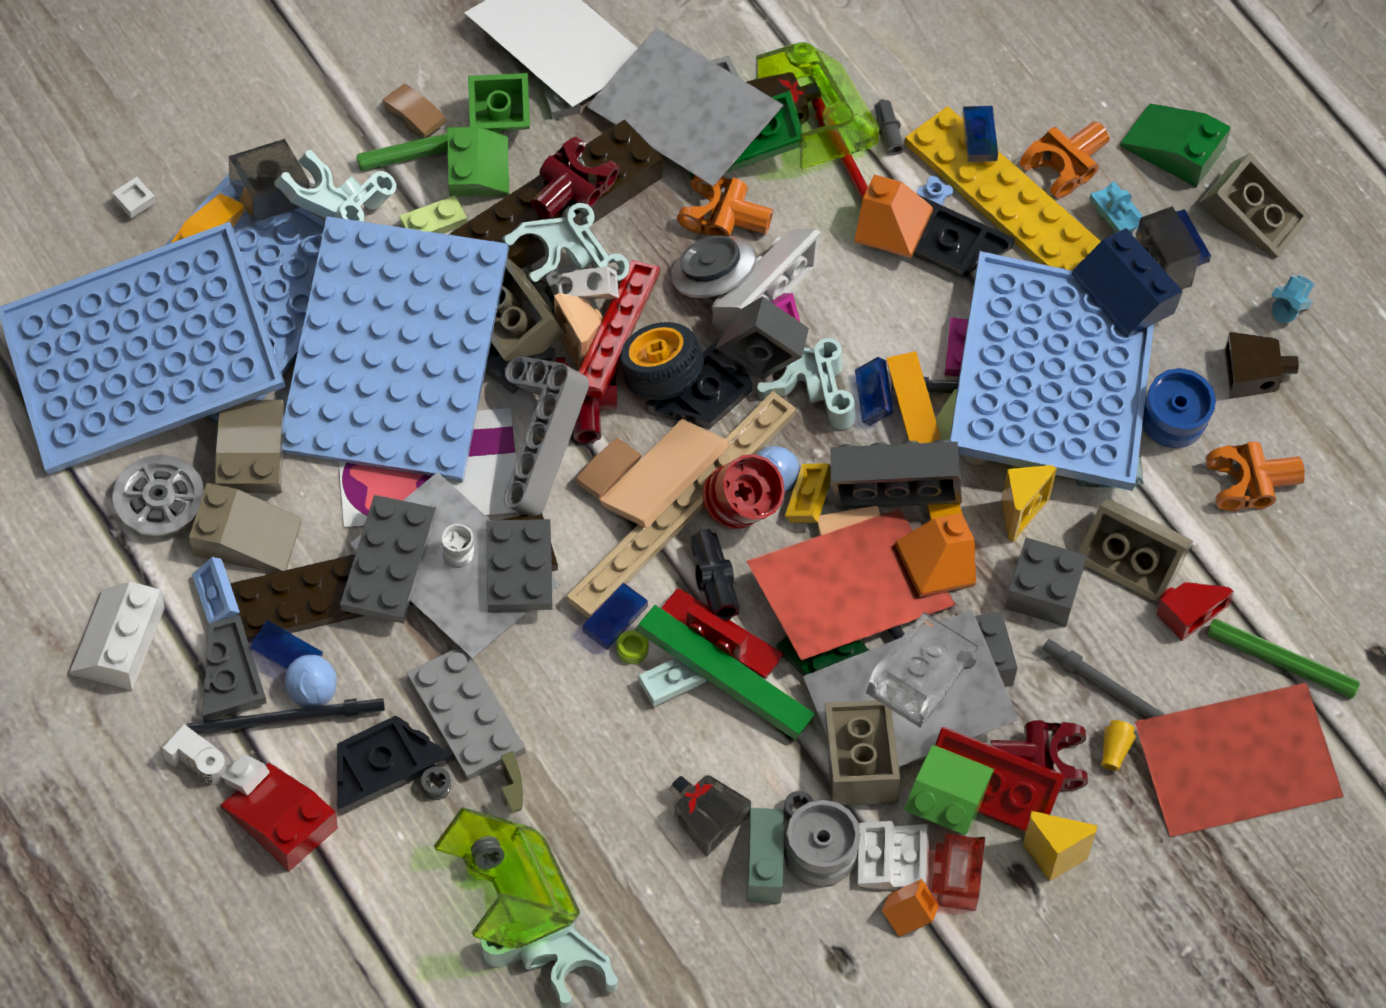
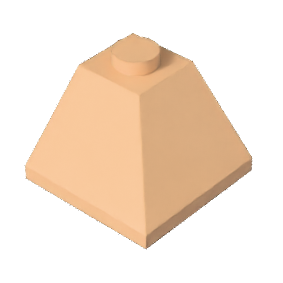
(580, 323)

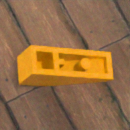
(214, 213)

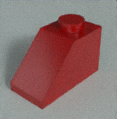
(1192, 606)

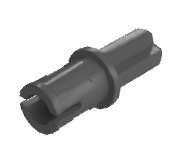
(889, 127)

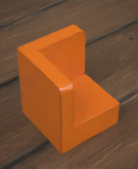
(910, 907)

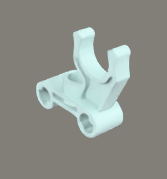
(332, 201)
(577, 241)
(818, 371)
(564, 947)

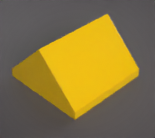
(1024, 496)
(1058, 842)

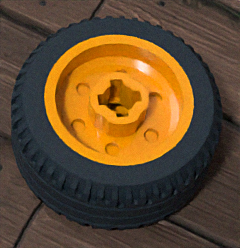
(661, 361)

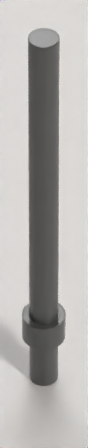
(1074, 662)

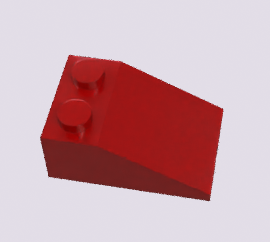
(283, 817)

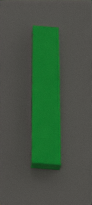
(725, 672)

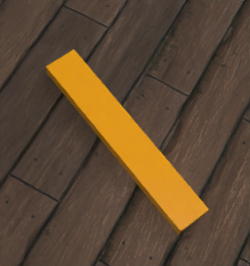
(916, 411)

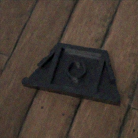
(956, 240)
(713, 394)
(382, 761)

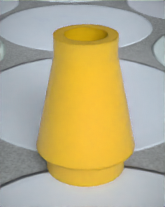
(1117, 742)

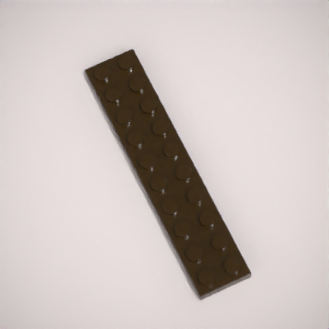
(304, 595)

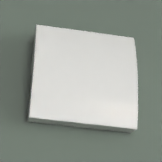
(892, 855)

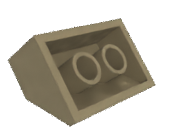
(523, 319)
(1134, 550)

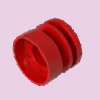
(758, 487)

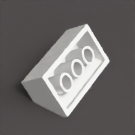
(775, 273)

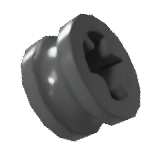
(436, 773)
(797, 796)
(487, 852)

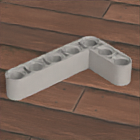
(549, 431)

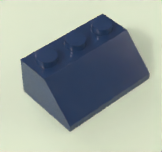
(1128, 283)

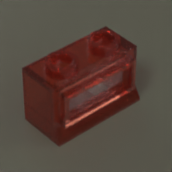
(960, 871)

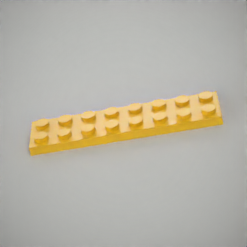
(1002, 194)

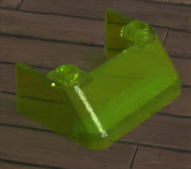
(847, 118)
(528, 881)

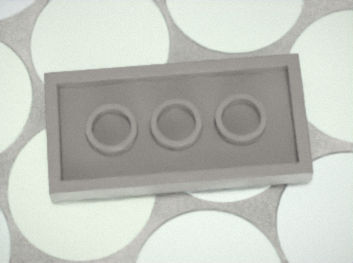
(465, 712)

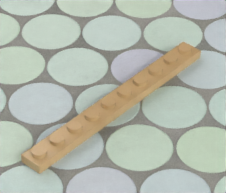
(645, 543)

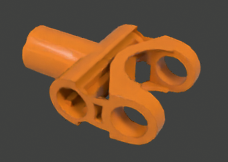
(1068, 156)
(727, 213)
(1255, 473)

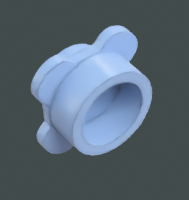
(934, 184)

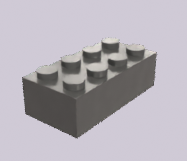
(896, 474)

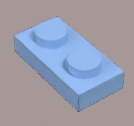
(215, 591)

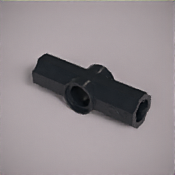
(714, 574)

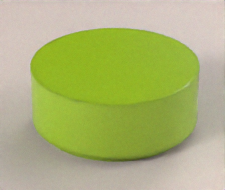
(632, 647)

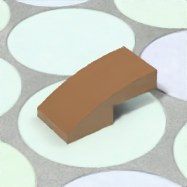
(415, 109)
(607, 468)

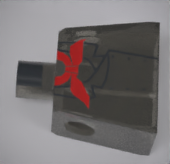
(708, 811)

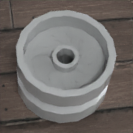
(822, 843)

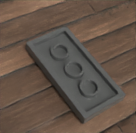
(388, 559)

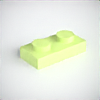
(436, 217)

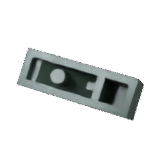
(765, 855)

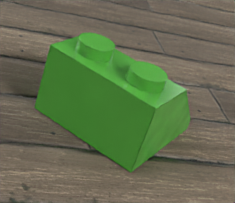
(499, 101)
(477, 162)
(949, 790)

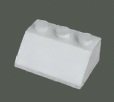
(119, 635)

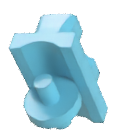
(1116, 208)
(1292, 298)

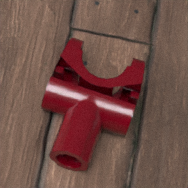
(571, 180)
(588, 424)
(1036, 749)

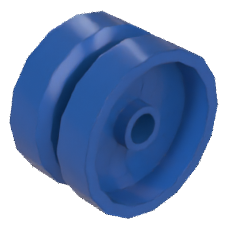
(1178, 408)

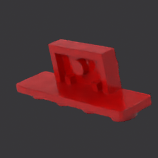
(724, 634)

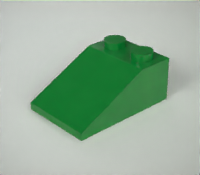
(1178, 141)

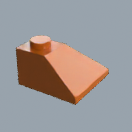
(892, 217)
(939, 555)

